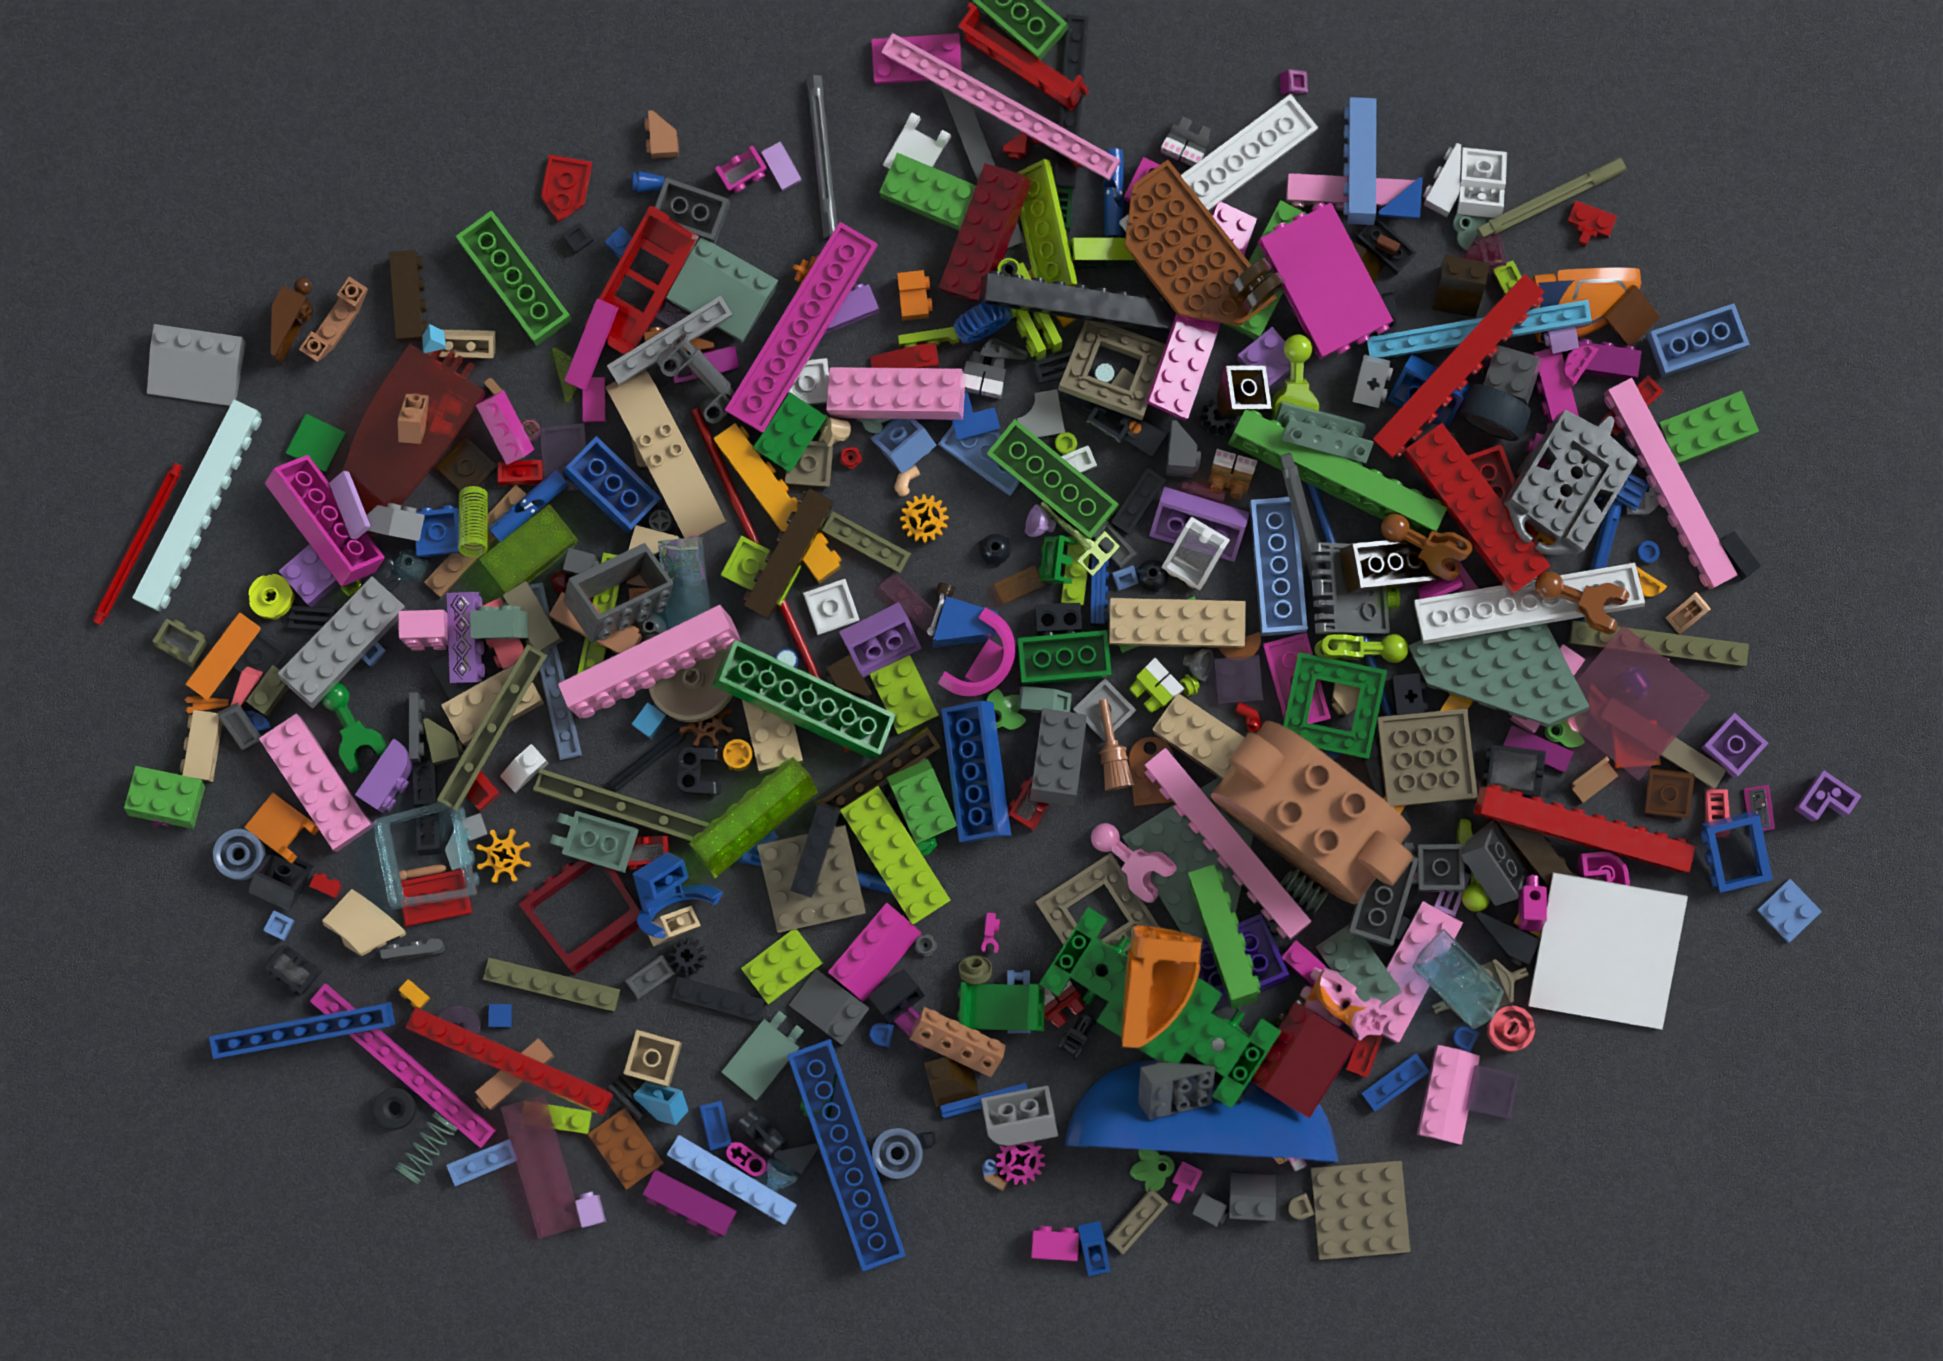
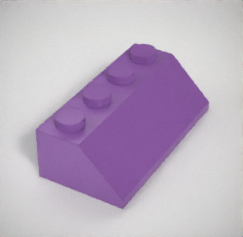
(1177, 509)

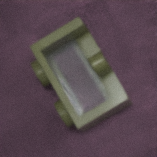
(180, 642)

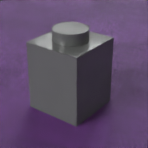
(1210, 1210)

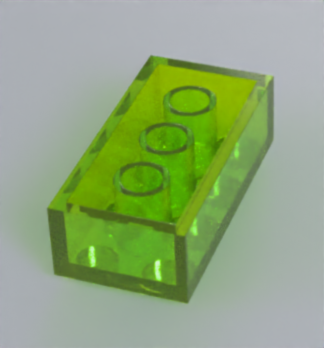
(529, 549)

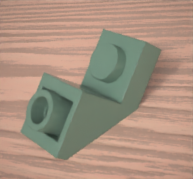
(1034, 699)

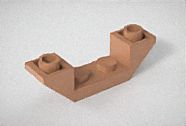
(337, 322)

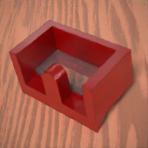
(1026, 811)
(647, 849)

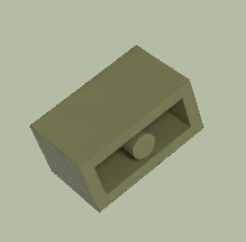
(268, 692)

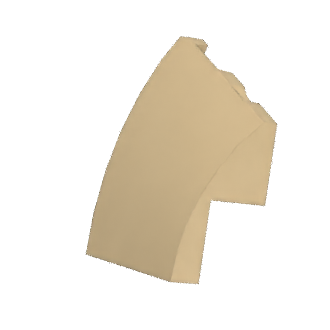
(361, 924)

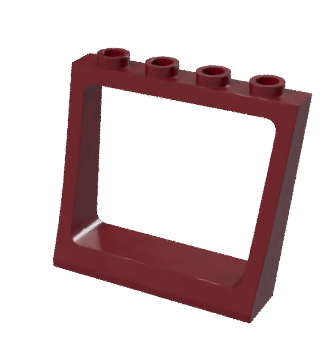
(600, 942)

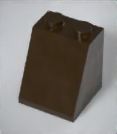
(1460, 285)

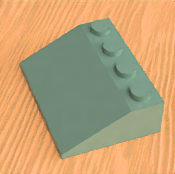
(717, 273)

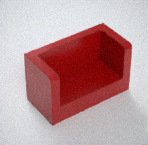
(482, 792)

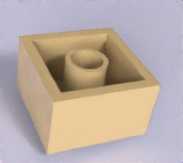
(652, 1058)

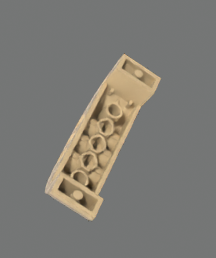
(666, 455)

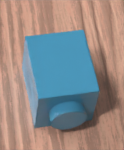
(649, 720)

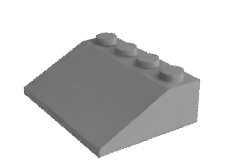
(195, 365)

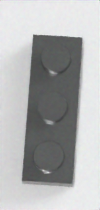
(416, 727)

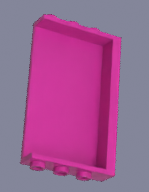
(1325, 281)

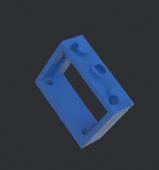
(1712, 855)

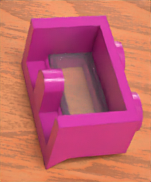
(741, 170)

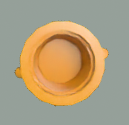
(738, 755)

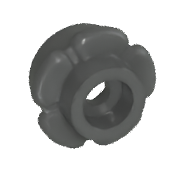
(925, 951)

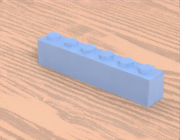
(732, 1179)

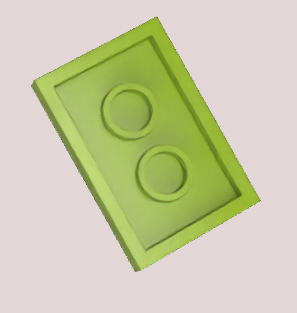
(746, 562)
(904, 694)
(781, 966)

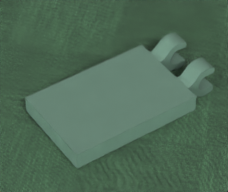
(596, 840)
(762, 1056)

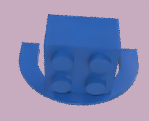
(660, 886)

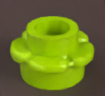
(1190, 685)

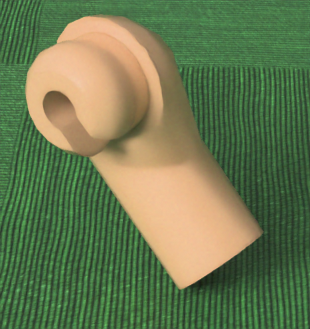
(902, 481)

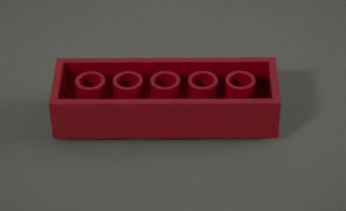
(985, 231)

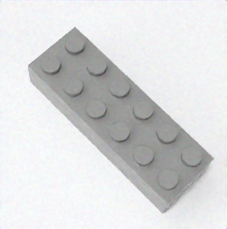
(341, 642)

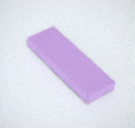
(349, 505)

